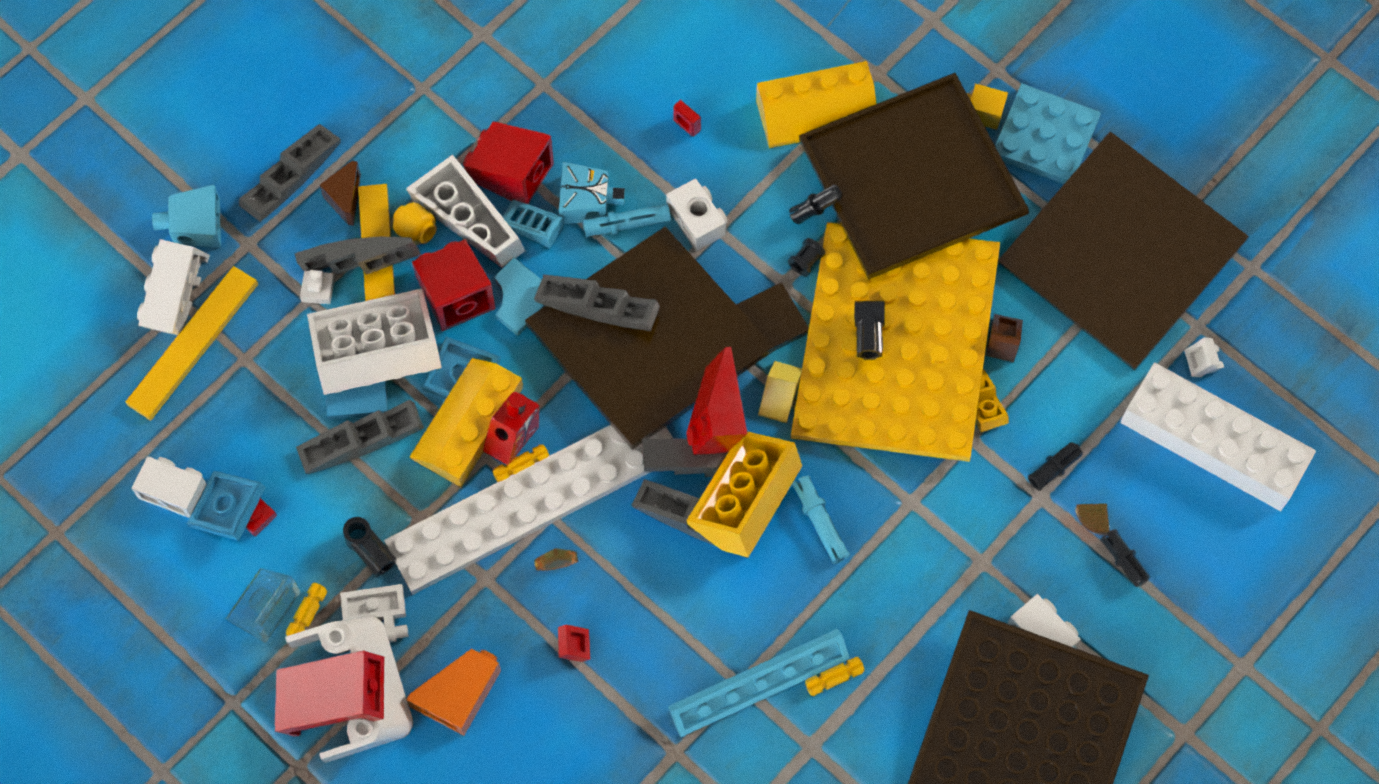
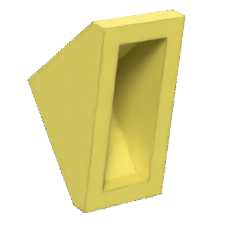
(780, 391)

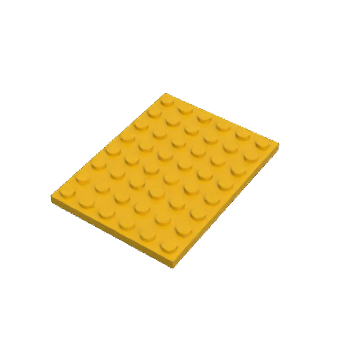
(932, 360)

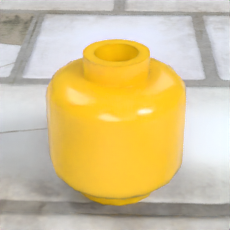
(415, 223)

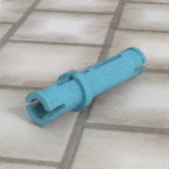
(592, 226)
(815, 509)

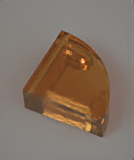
(1093, 517)
(556, 559)

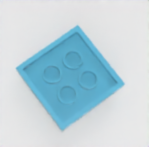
(1046, 134)

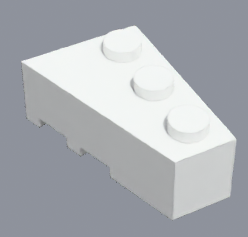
(170, 287)

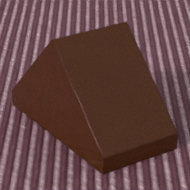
(342, 191)
(1004, 338)

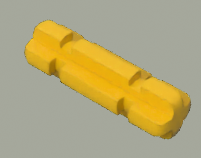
(520, 463)
(307, 609)
(834, 676)

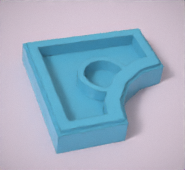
(518, 290)

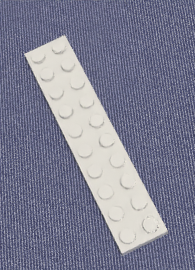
(516, 507)

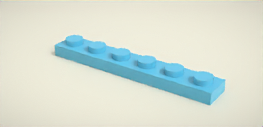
(759, 682)

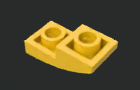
(990, 410)

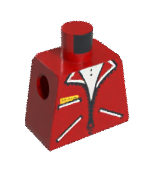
(519, 419)

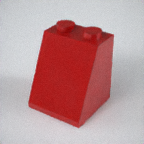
(510, 161)
(454, 284)

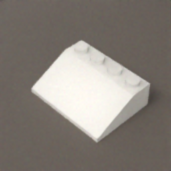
(373, 341)

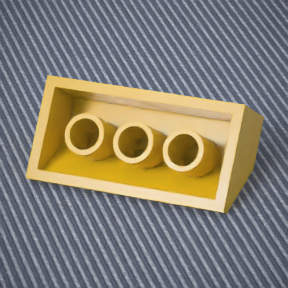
(811, 100)
(461, 424)
(746, 492)

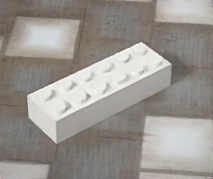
(1218, 436)

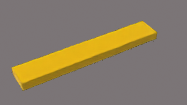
(376, 223)
(191, 343)

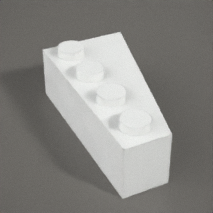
(466, 211)

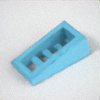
(535, 234)

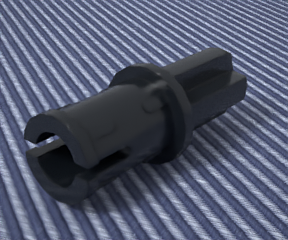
(815, 204)
(1055, 466)
(1125, 558)

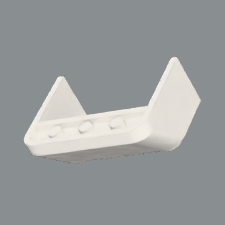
(371, 636)

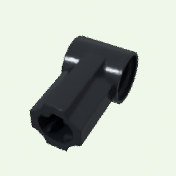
(869, 320)
(369, 548)

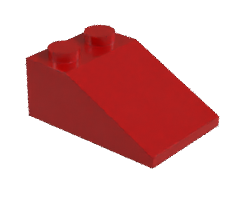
(718, 410)

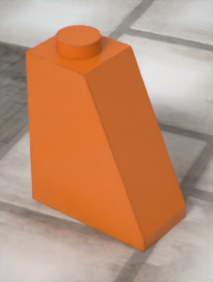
(457, 690)

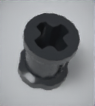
(806, 257)

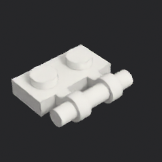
(382, 603)

